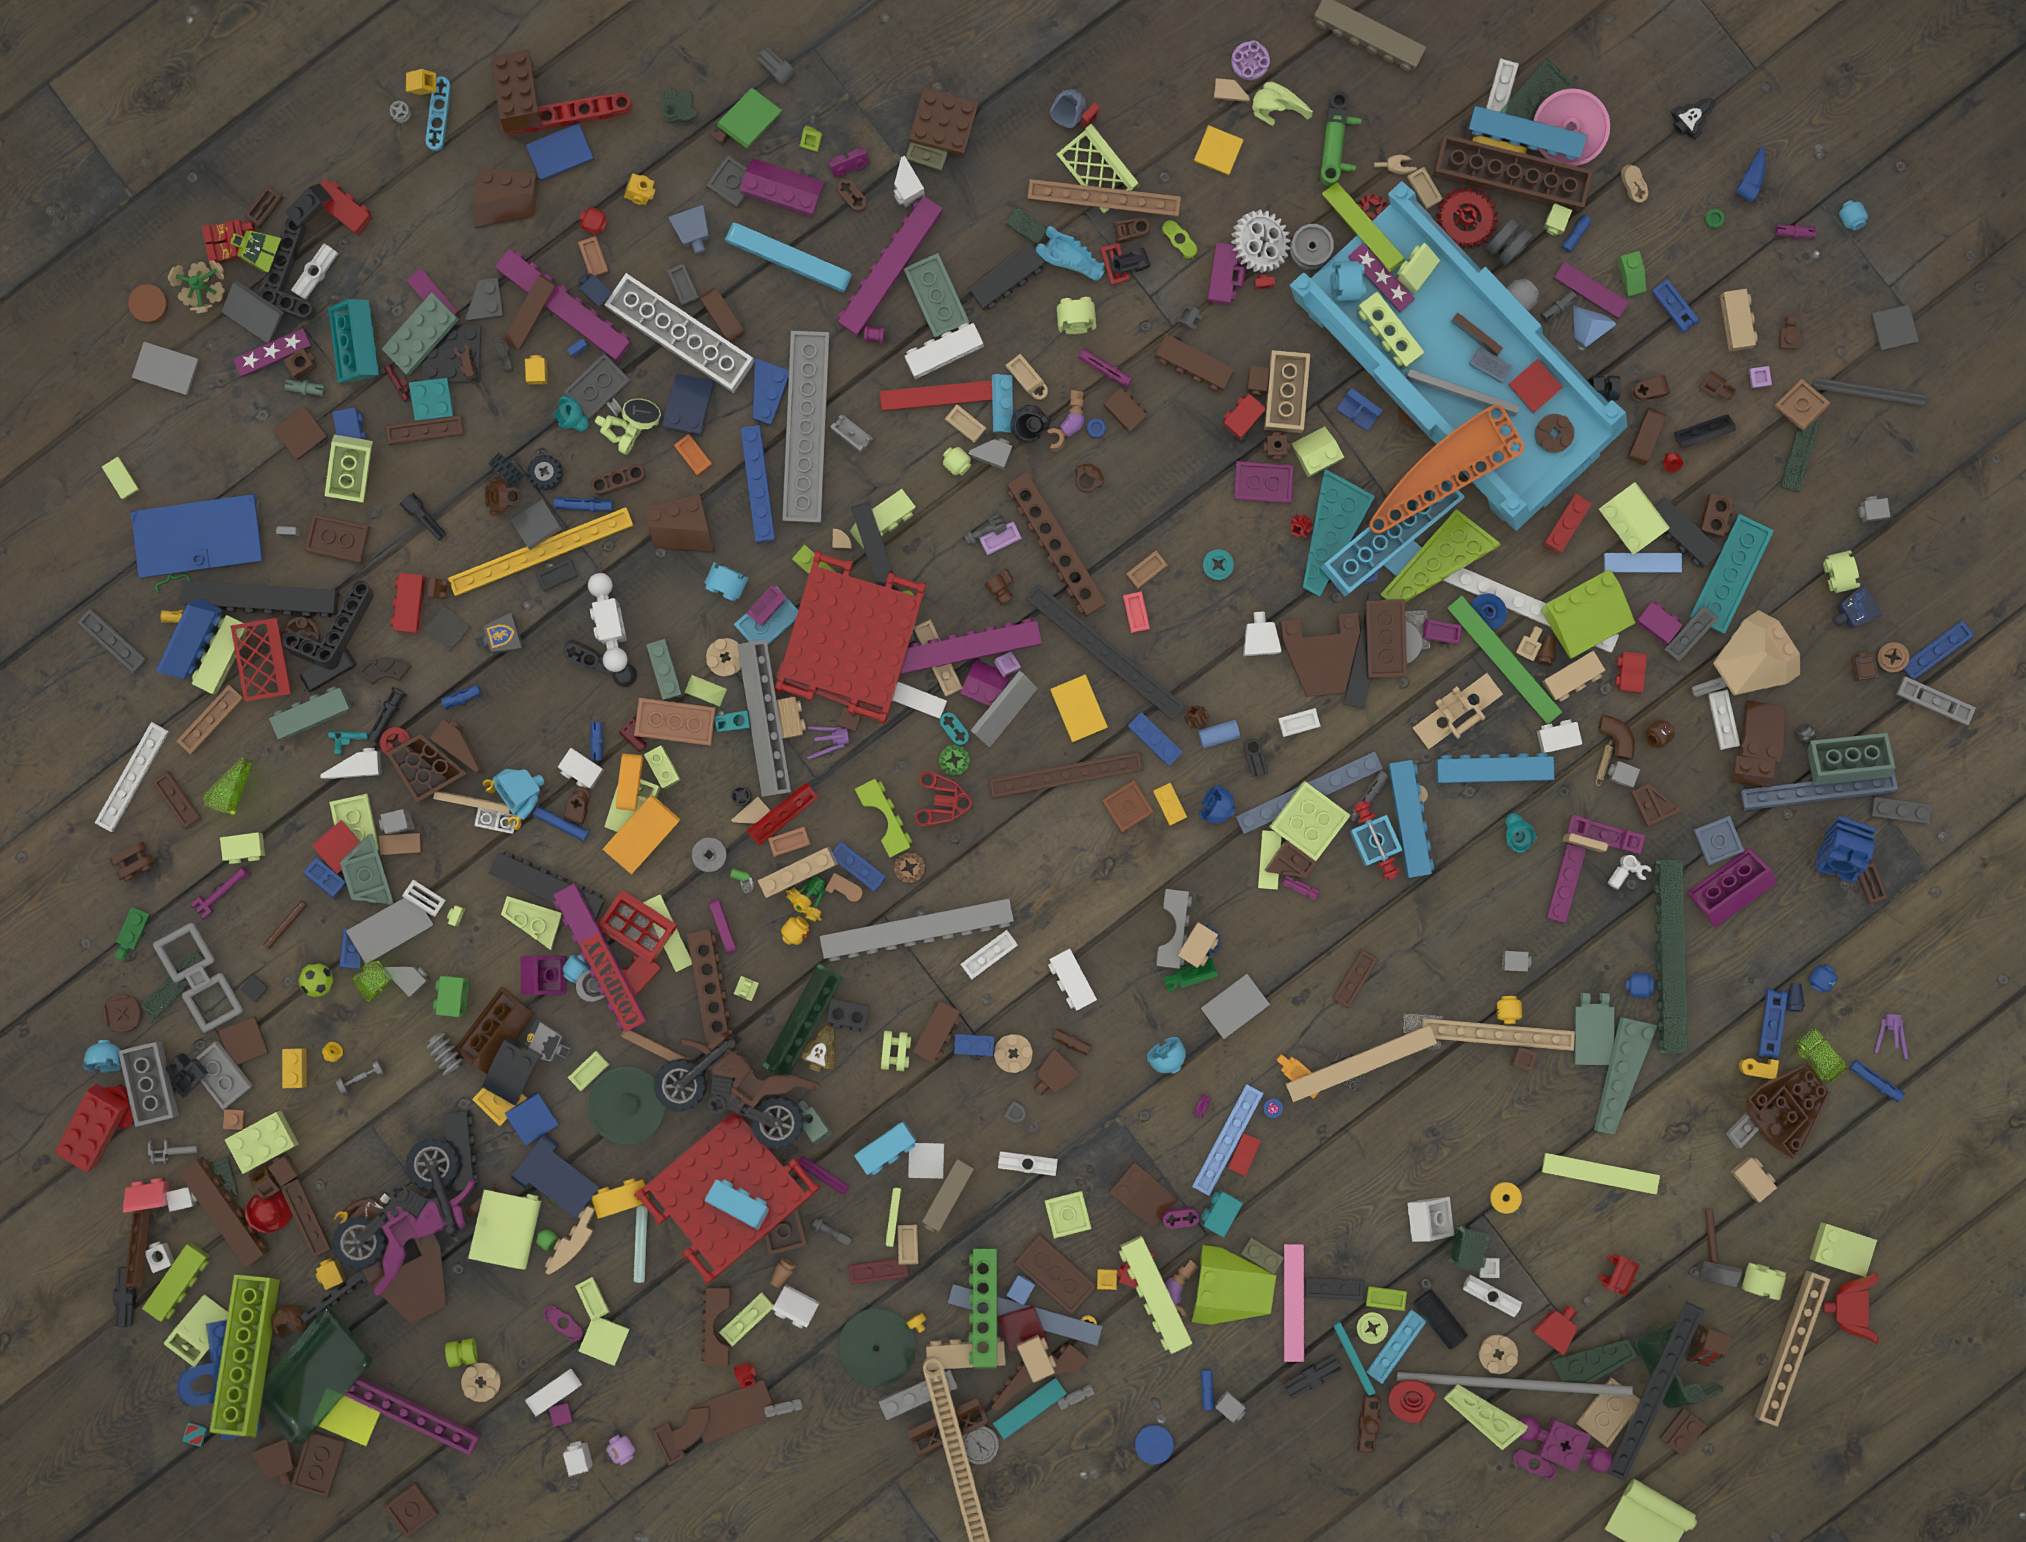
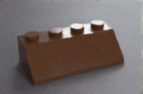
(499, 1020)

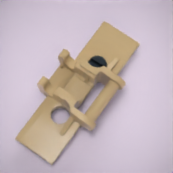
(1454, 705)

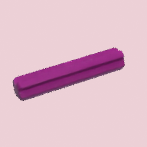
(823, 1175)

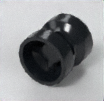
(741, 796)

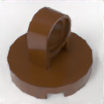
(497, 496)

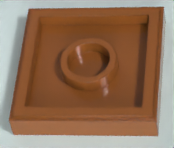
(1127, 806)

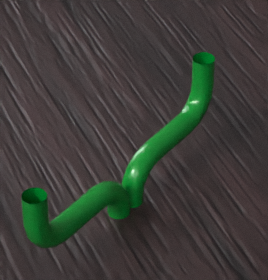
(168, 578)

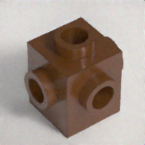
(1276, 453)

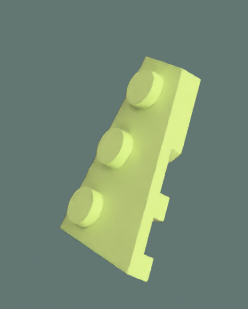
(533, 919)

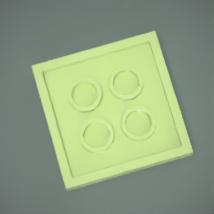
(1309, 820)

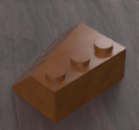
(504, 196)

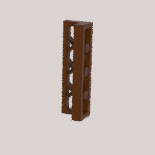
(931, 1427)

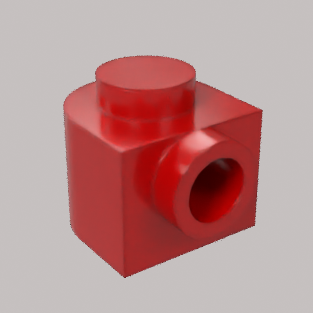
(745, 1375)

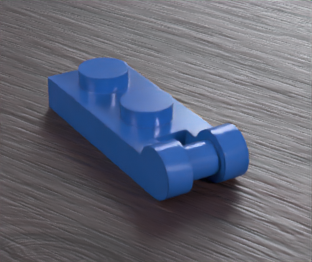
(1675, 305)

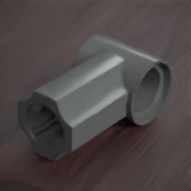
(779, 69)

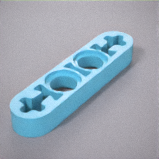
(441, 114)

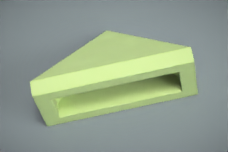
(705, 690)

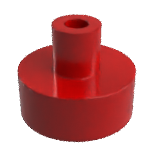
(1672, 462)

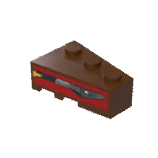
(1708, 1345)

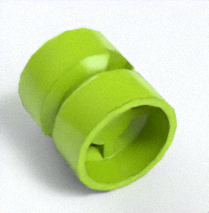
(461, 1352)

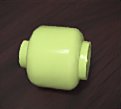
(956, 461)

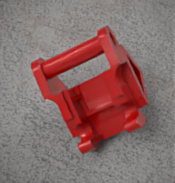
(1622, 1275)

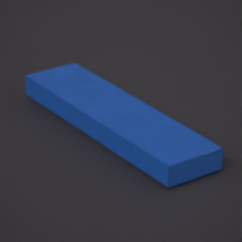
(1937, 650)

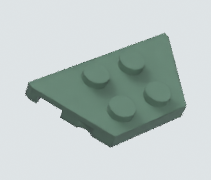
(365, 873)

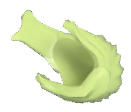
(1277, 98)

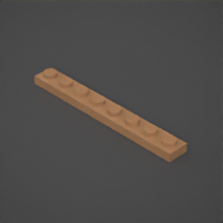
(1104, 197)

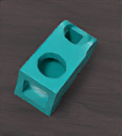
(732, 722)

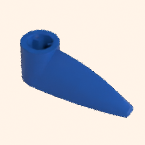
(1752, 179)

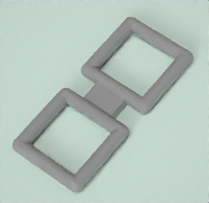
(198, 977)

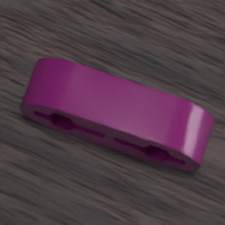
(1179, 1213)

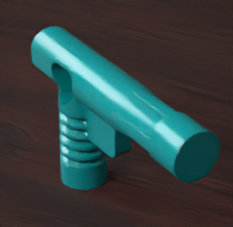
(345, 738)

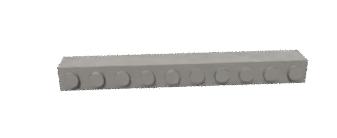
(915, 929)

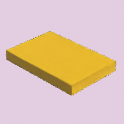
(1078, 708)

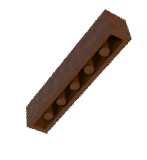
(224, 1211)

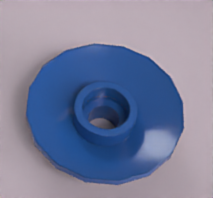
(1493, 618)

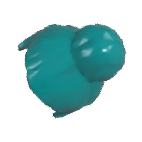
(570, 414)
(1525, 836)

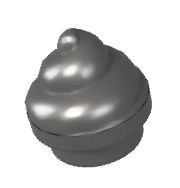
(1806, 733)

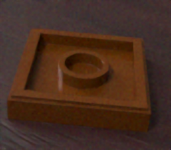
(300, 433)
(244, 1041)
(411, 1510)

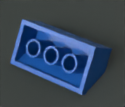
(189, 639)

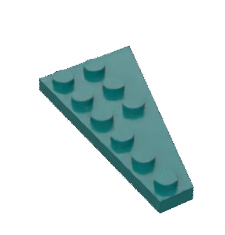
(1336, 520)

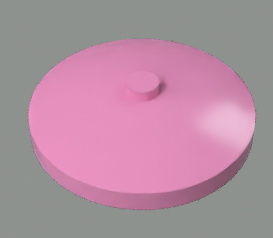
(1577, 112)

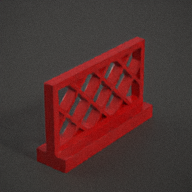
(277, 655)

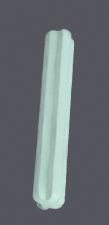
(640, 1244)

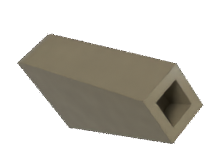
(947, 1195)

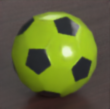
(316, 980)

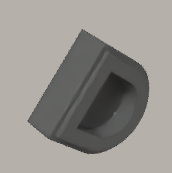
(1015, 1113)

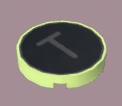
(641, 413)

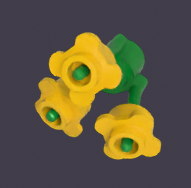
(801, 903)

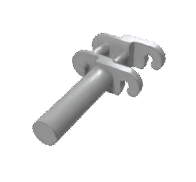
(169, 1150)

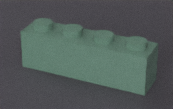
(311, 713)

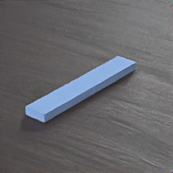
(1227, 1140)

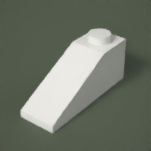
(359, 765)

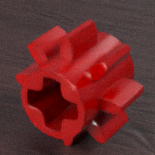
(1301, 525)

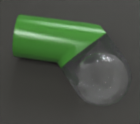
(744, 878)

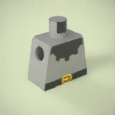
(546, 1041)

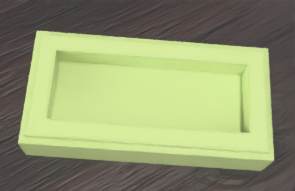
(120, 478)
(588, 1071)
(592, 1299)

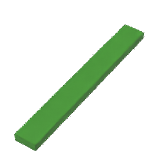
(1505, 659)

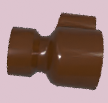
(998, 584)

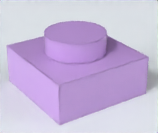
(1760, 377)
(1007, 664)

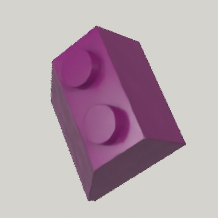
(984, 684)
(542, 975)

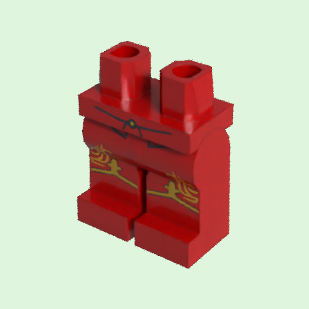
(219, 240)

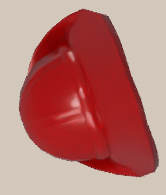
(268, 1214)

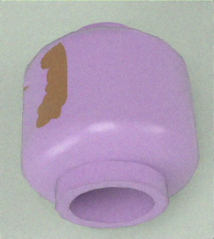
(620, 1449)

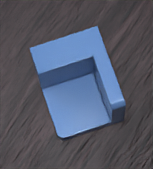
(1020, 1289)

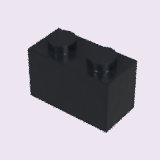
(308, 204)

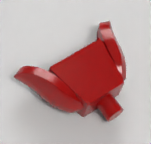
(1852, 1307)

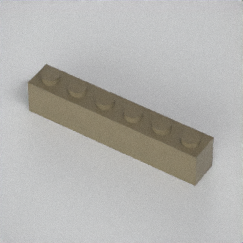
(1369, 34)

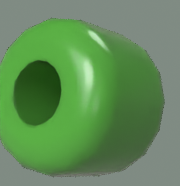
(547, 1239)

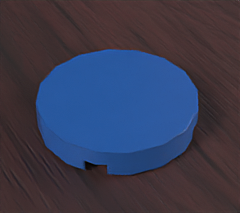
(1154, 1444)

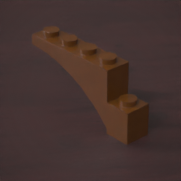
(1069, 1360)

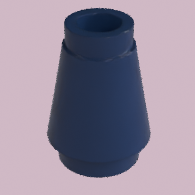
(1795, 998)

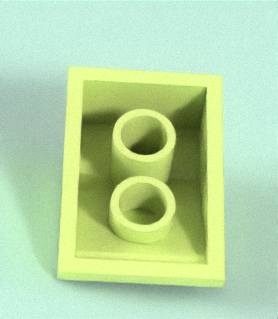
(1843, 1249)

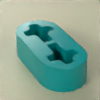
(958, 726)

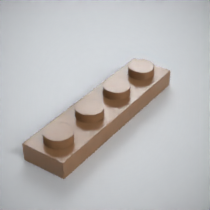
(210, 719)

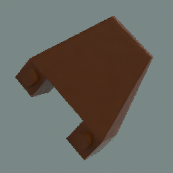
(1325, 660)
(419, 1283)

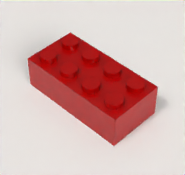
(91, 1128)

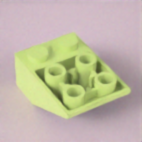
(618, 817)
(190, 1336)

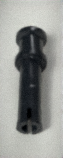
(390, 707)

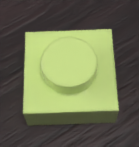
(455, 915)

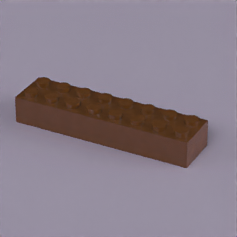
(1512, 173)

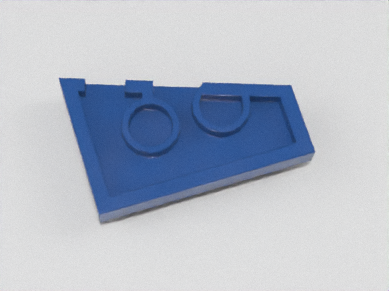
(768, 390)

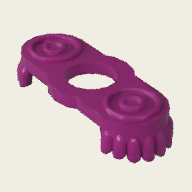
(553, 1314)
(1545, 1468)

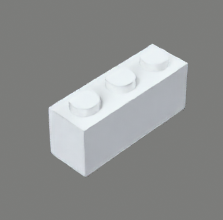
(1072, 980)

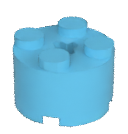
(1347, 281)
(725, 581)

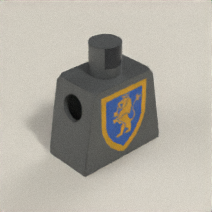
(501, 635)

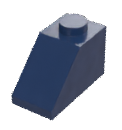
(593, 289)

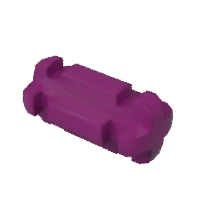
(1202, 1106)

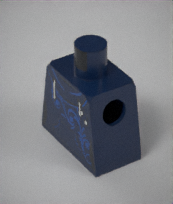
(1857, 608)

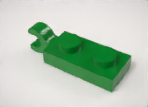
(131, 931)
(1191, 975)

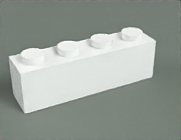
(943, 351)

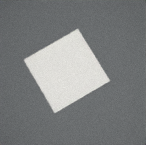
(926, 1160)

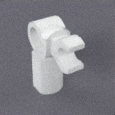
(1627, 863)

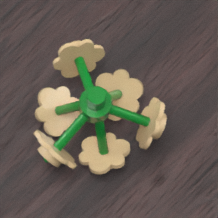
(198, 275)

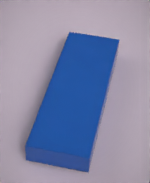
(858, 866)

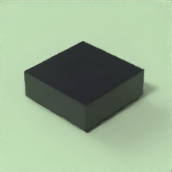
(254, 988)

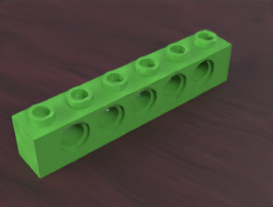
(989, 1258)

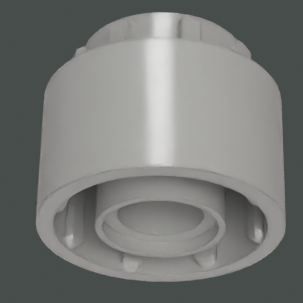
(1524, 292)

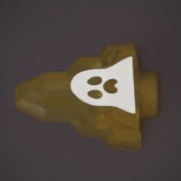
(820, 1051)

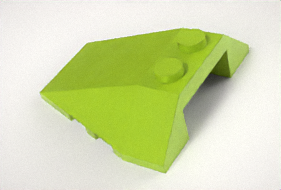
(1231, 1288)

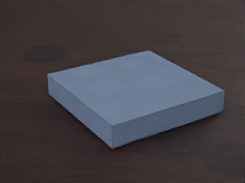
(1718, 840)

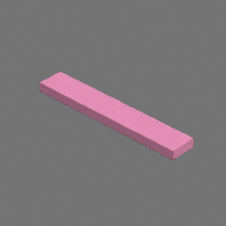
(1293, 1302)

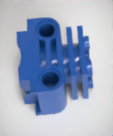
(1846, 849)

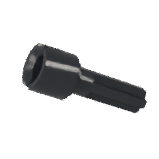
(414, 506)

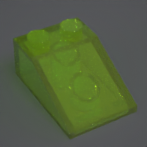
(227, 790)

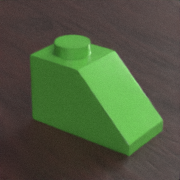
(1632, 273)

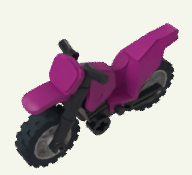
(399, 1215)

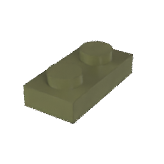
(926, 156)
(1262, 1255)

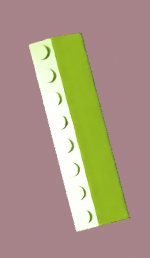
(244, 1356)

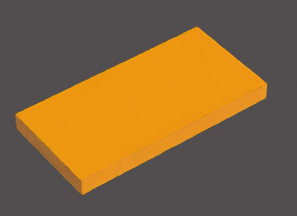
(641, 834)

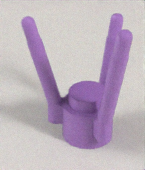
(838, 735)
(1895, 1024)

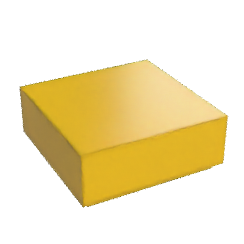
(1107, 1279)

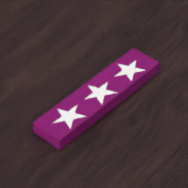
(1382, 278)
(272, 352)

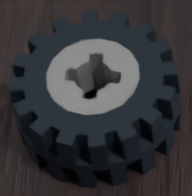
(506, 469)
(551, 475)

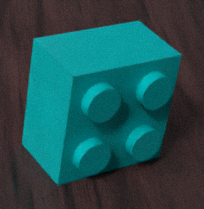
(1221, 1212)

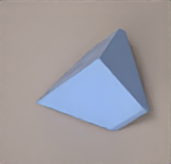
(1590, 325)

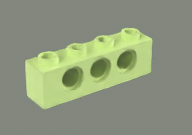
(1401, 335)

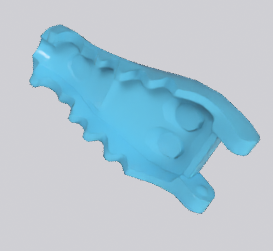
(1068, 253)

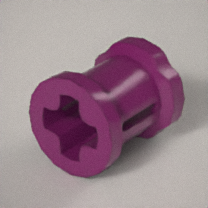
(874, 333)

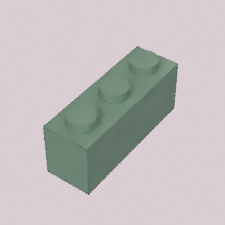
(664, 670)

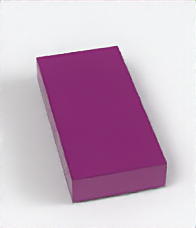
(1442, 631)

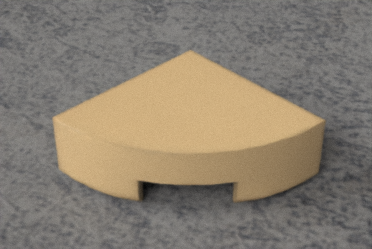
(841, 540)

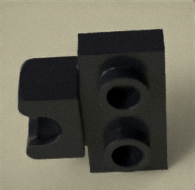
(187, 1073)

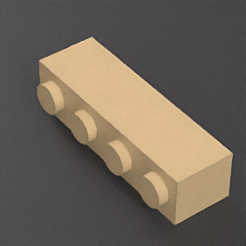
(798, 872)
(957, 1353)

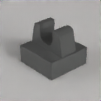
(1188, 315)

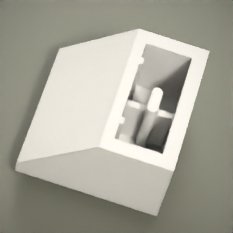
(795, 1306)

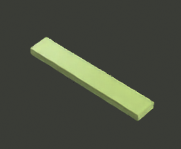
(1600, 1173)

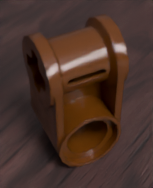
(1130, 230)
(1652, 388)
(577, 805)

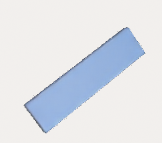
(1643, 562)

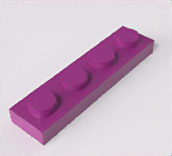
(1566, 883)

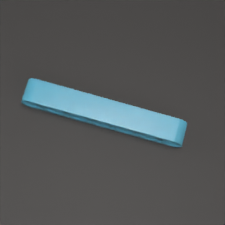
(788, 257)

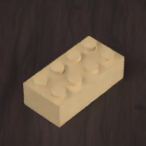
(1287, 391)

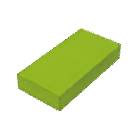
(1386, 1298)

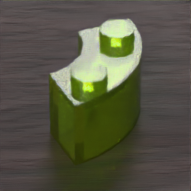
(371, 980)
(1821, 1055)

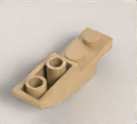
(569, 1248)

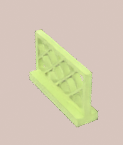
(1107, 154)

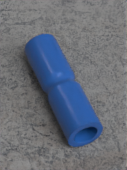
(1577, 232)
(1207, 1386)

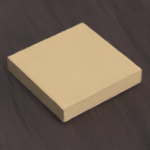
(1585, 842)

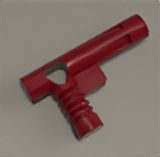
(399, 384)

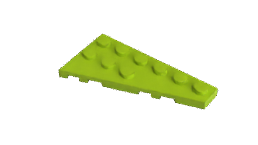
(1445, 553)

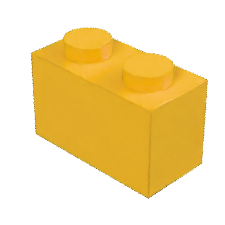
(294, 1068)

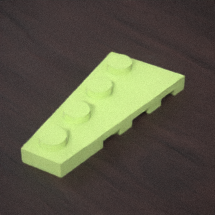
(1490, 1420)

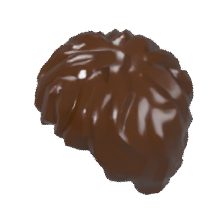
(288, 1320)

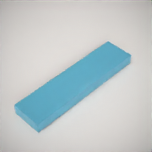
(1396, 1346)

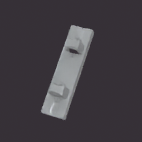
(1936, 701)

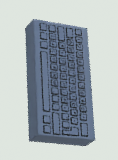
(1490, 365)

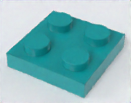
(431, 399)

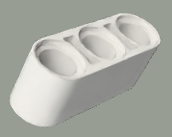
(553, 1392)

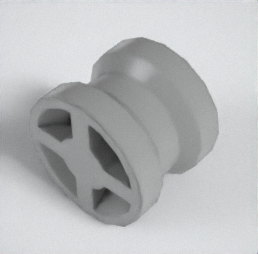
(398, 108)

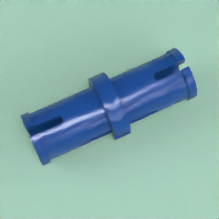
(461, 696)
(596, 740)

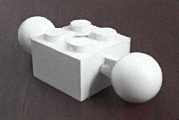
(609, 622)

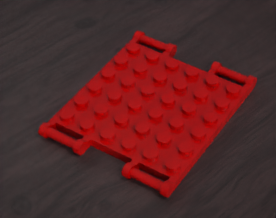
(850, 637)
(738, 1157)

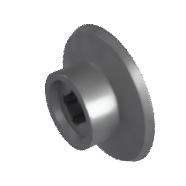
(702, 847)

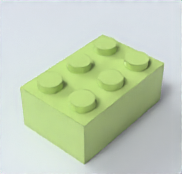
(348, 468)
(261, 1142)

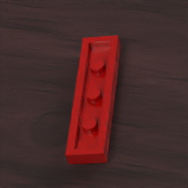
(782, 813)

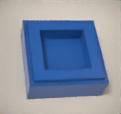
(577, 348)

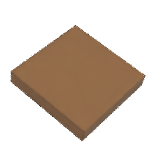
(1802, 405)

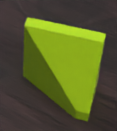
(811, 139)

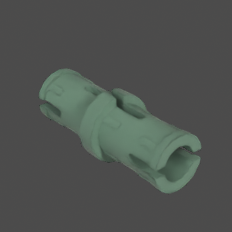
(305, 387)

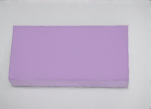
(993, 542)

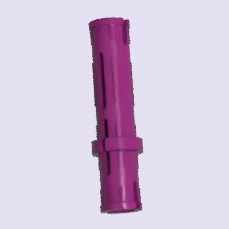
(1124, 379)

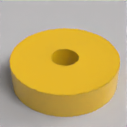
(1514, 1194)

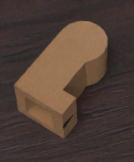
(851, 890)

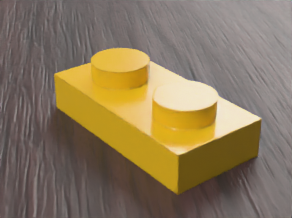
(1169, 804)

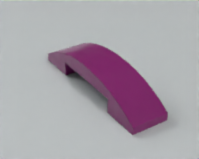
(1613, 836)

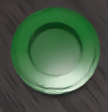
(1714, 218)

